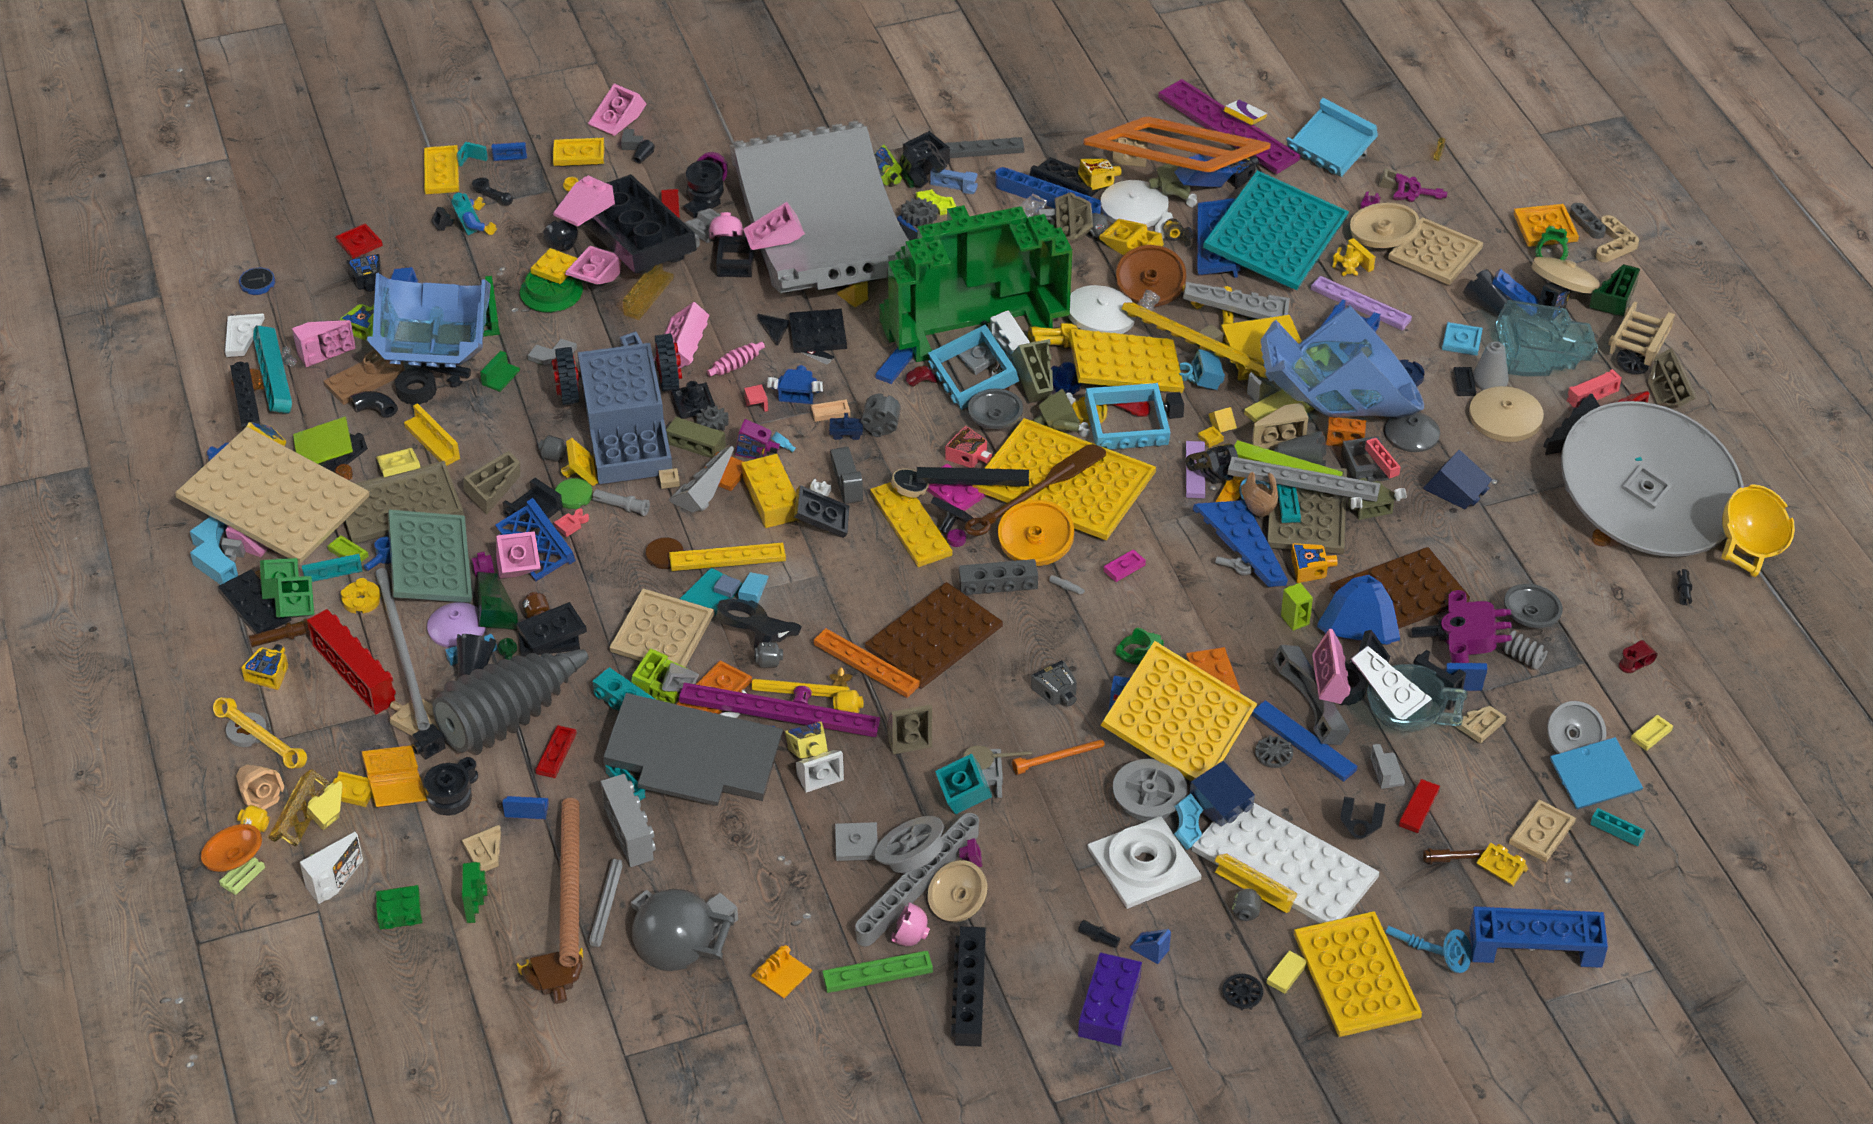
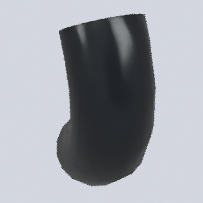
(374, 400)

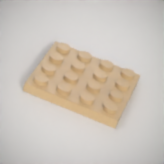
(1437, 251)
(663, 625)

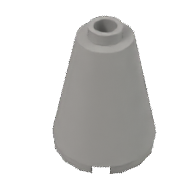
(1492, 367)

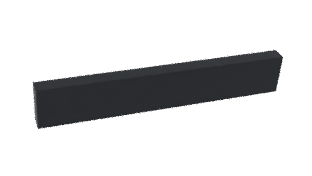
(972, 476)

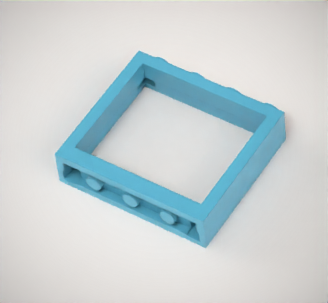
(961, 344)
(1127, 394)

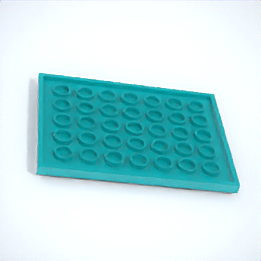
(1276, 230)

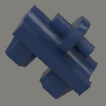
(846, 426)

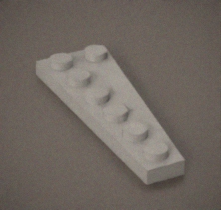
(1236, 301)

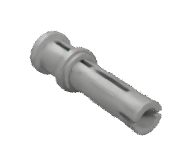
(628, 503)

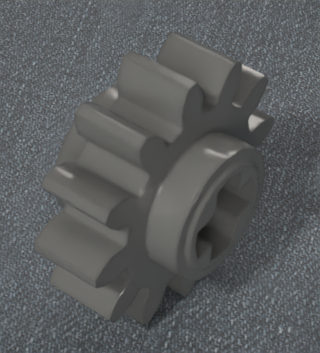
(713, 418)

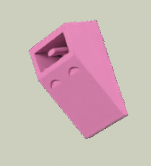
(322, 340)

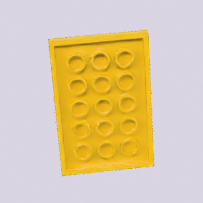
(1125, 360)
(1357, 974)

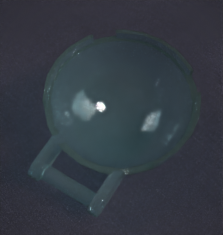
(1428, 714)

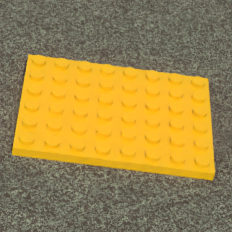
(1093, 498)

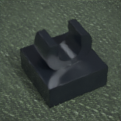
(441, 219)

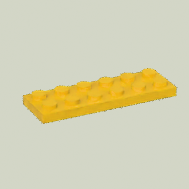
(911, 525)

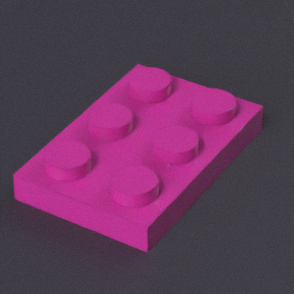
(955, 494)

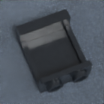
(546, 497)
(1450, 681)

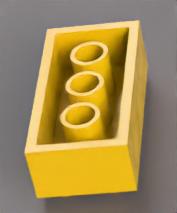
(770, 490)

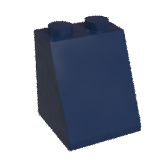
(1459, 481)
(1222, 794)

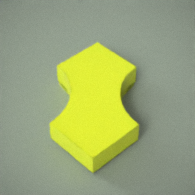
(941, 202)

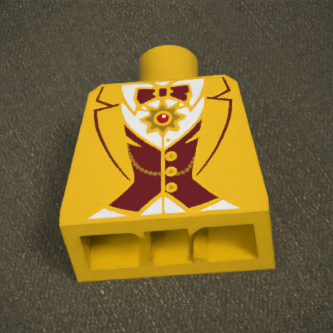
(1098, 172)

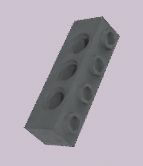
(998, 577)

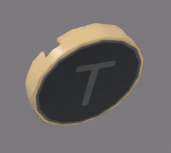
(906, 483)

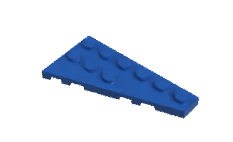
(1242, 534)

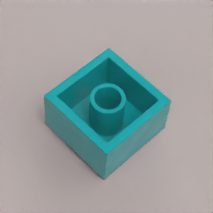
(963, 783)

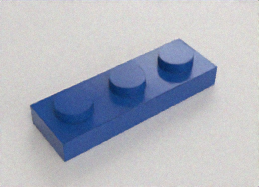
(1512, 288)

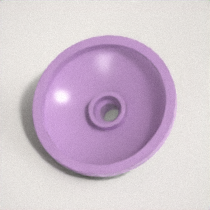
(453, 620)

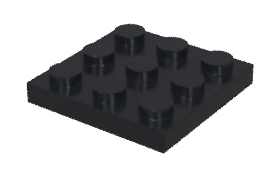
(817, 330)

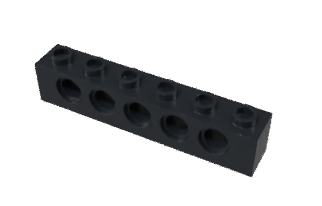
(970, 972)

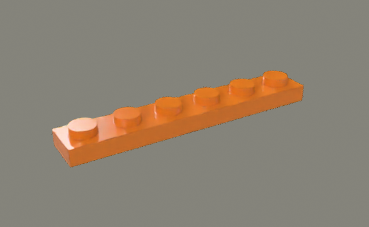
(866, 663)

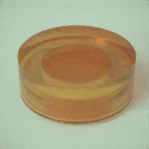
(1600, 538)

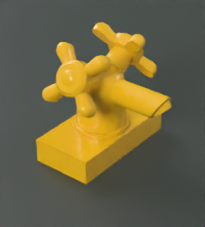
(1355, 256)

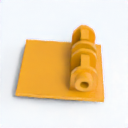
(781, 972)

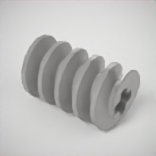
(1525, 651)

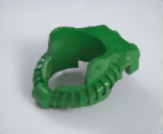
(1554, 234)
(1140, 637)

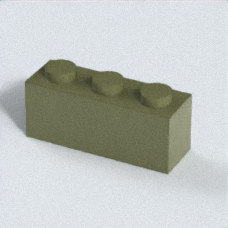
(695, 437)

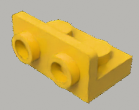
(1502, 864)

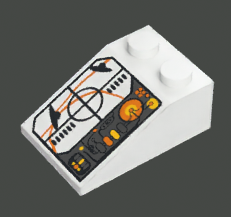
(331, 867)

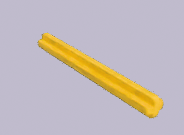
(788, 687)

